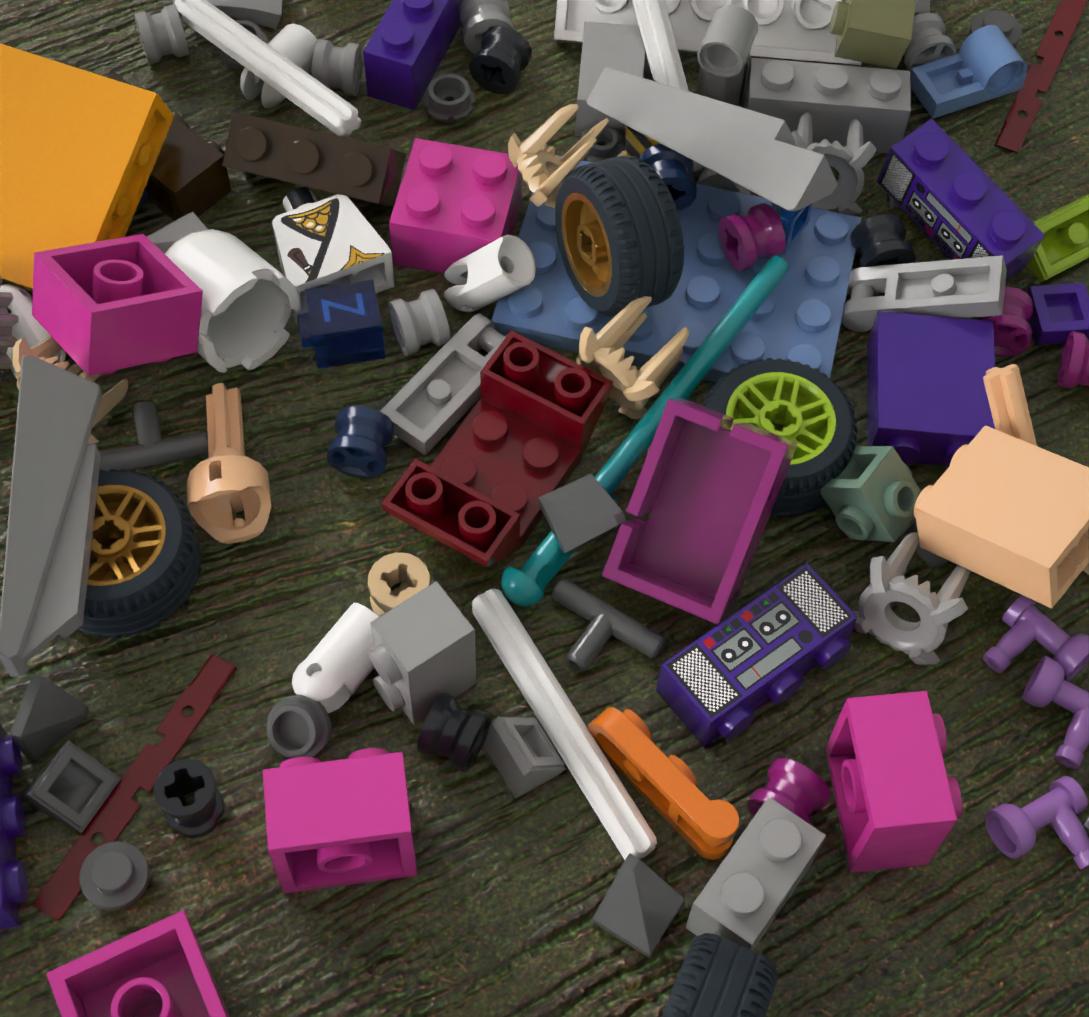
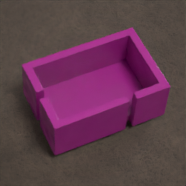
(706, 507)

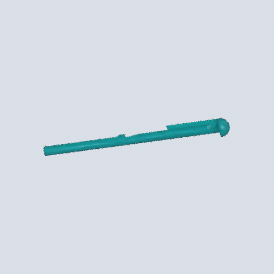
(526, 585)

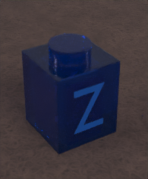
(343, 324)

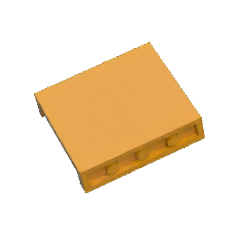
(69, 157)

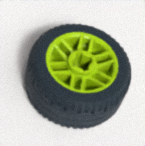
(797, 406)

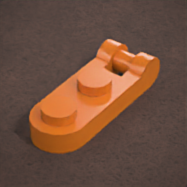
(665, 783)

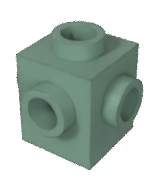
(873, 495)

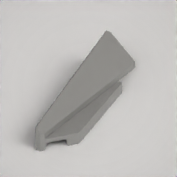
(723, 137)
(48, 511)

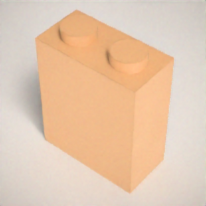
(1010, 515)

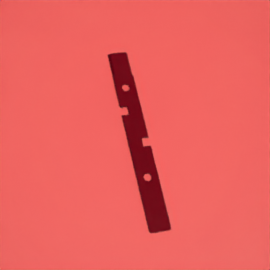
(1040, 76)
(143, 772)

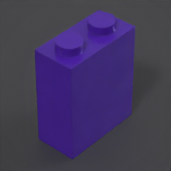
(927, 384)

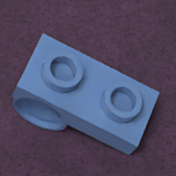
(979, 72)

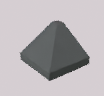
(580, 513)
(45, 717)
(70, 787)
(638, 906)

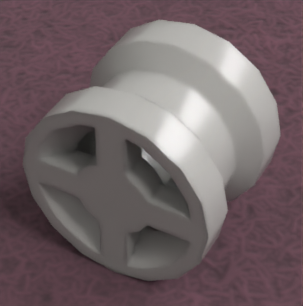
(479, 17)
(161, 34)
(928, 41)
(338, 66)
(419, 322)

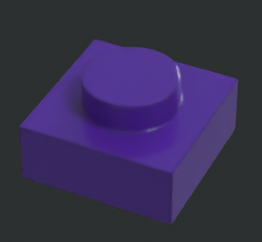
(1059, 311)

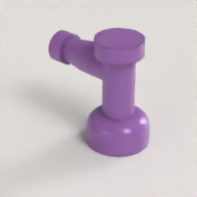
(1029, 625)
(1048, 685)
(1015, 828)

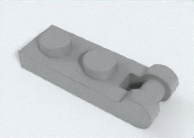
(926, 288)
(444, 386)

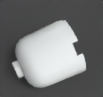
(241, 300)

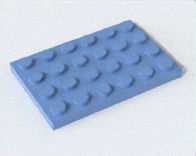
(793, 323)

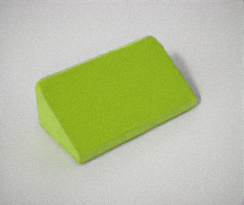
(1064, 240)

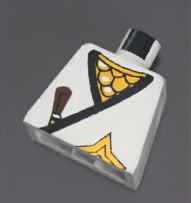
(328, 245)

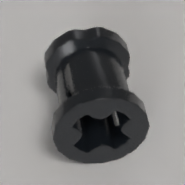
(177, 781)

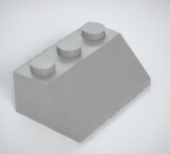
(833, 98)

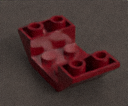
(505, 454)

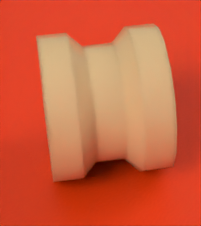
(390, 571)

